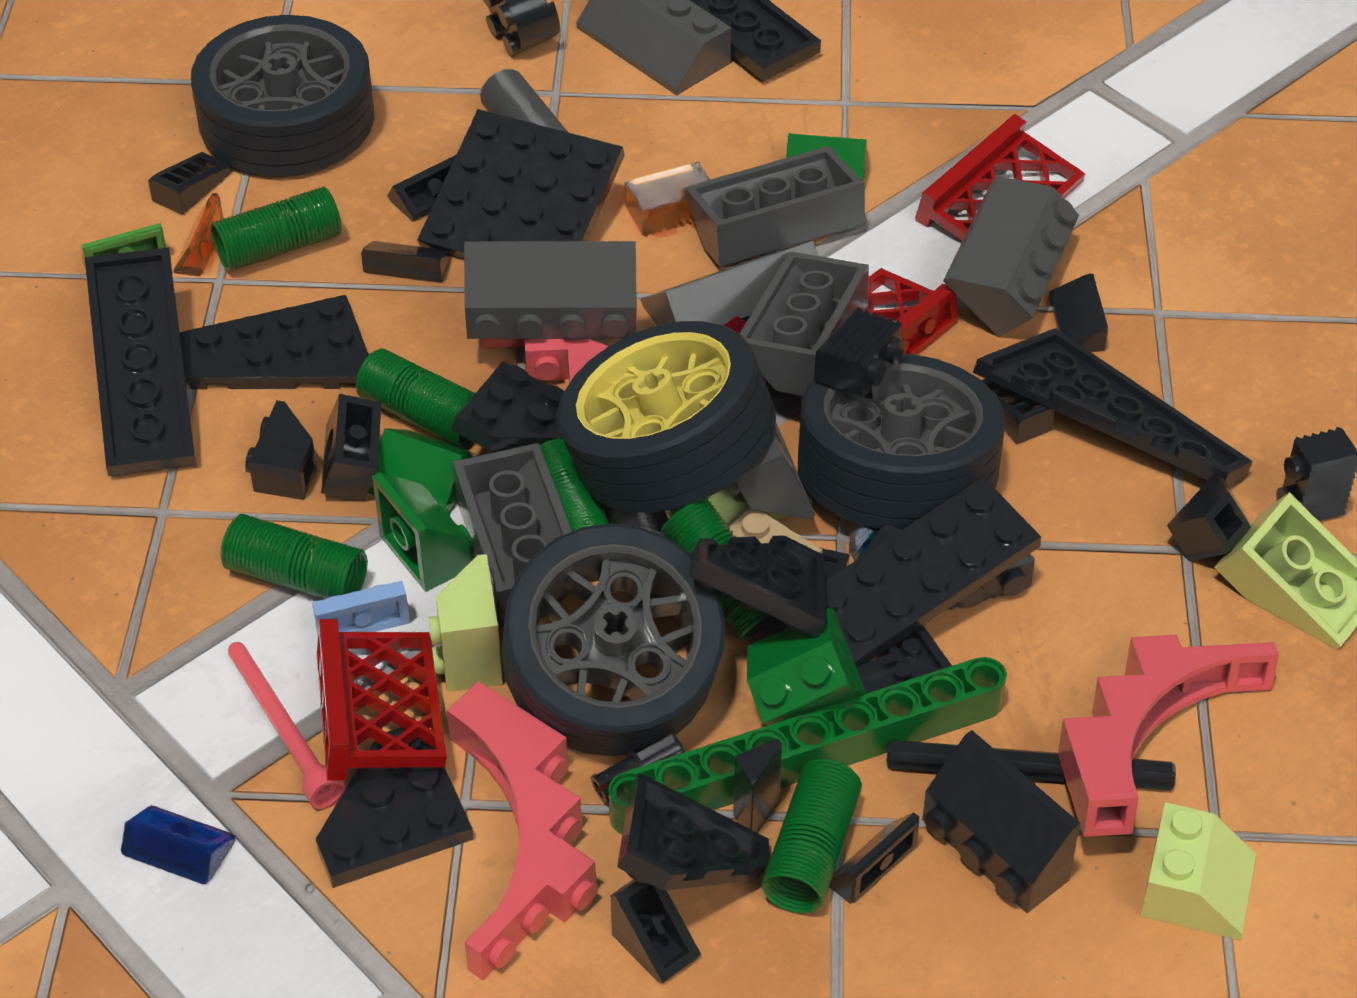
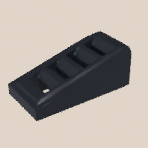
(182, 187)
(1024, 425)

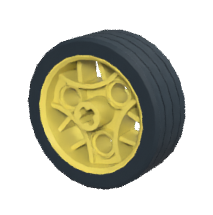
(666, 416)

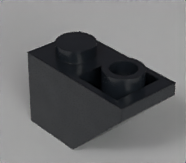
(283, 457)
(1209, 521)

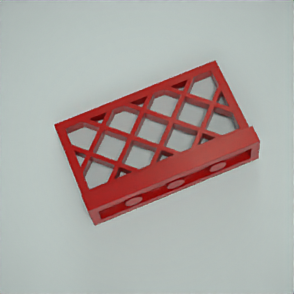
(978, 169)
(920, 322)
(336, 673)

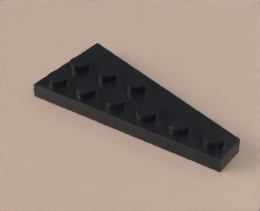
(277, 348)
(1087, 389)

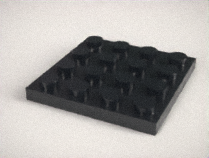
(520, 185)

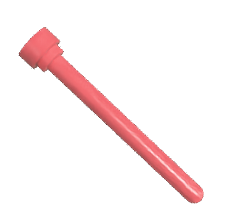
(315, 786)

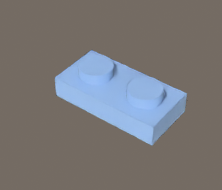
(366, 609)

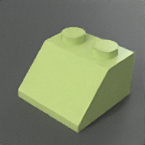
(467, 630)
(1199, 873)

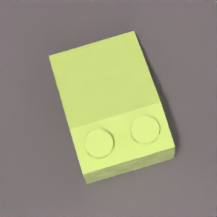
(1296, 572)

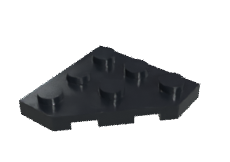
(510, 410)
(766, 577)
(391, 819)
(684, 843)

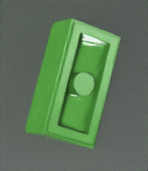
(136, 240)

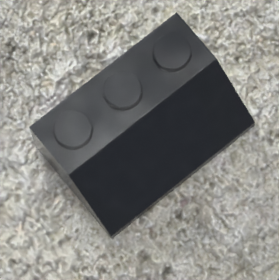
(1001, 823)

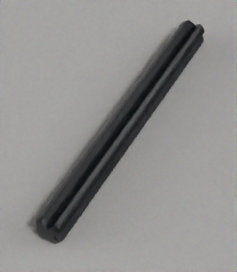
(1033, 764)

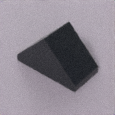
(651, 929)

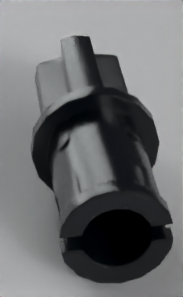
(660, 750)

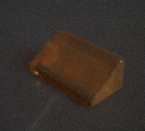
(199, 242)

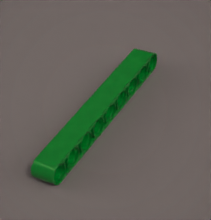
(839, 732)

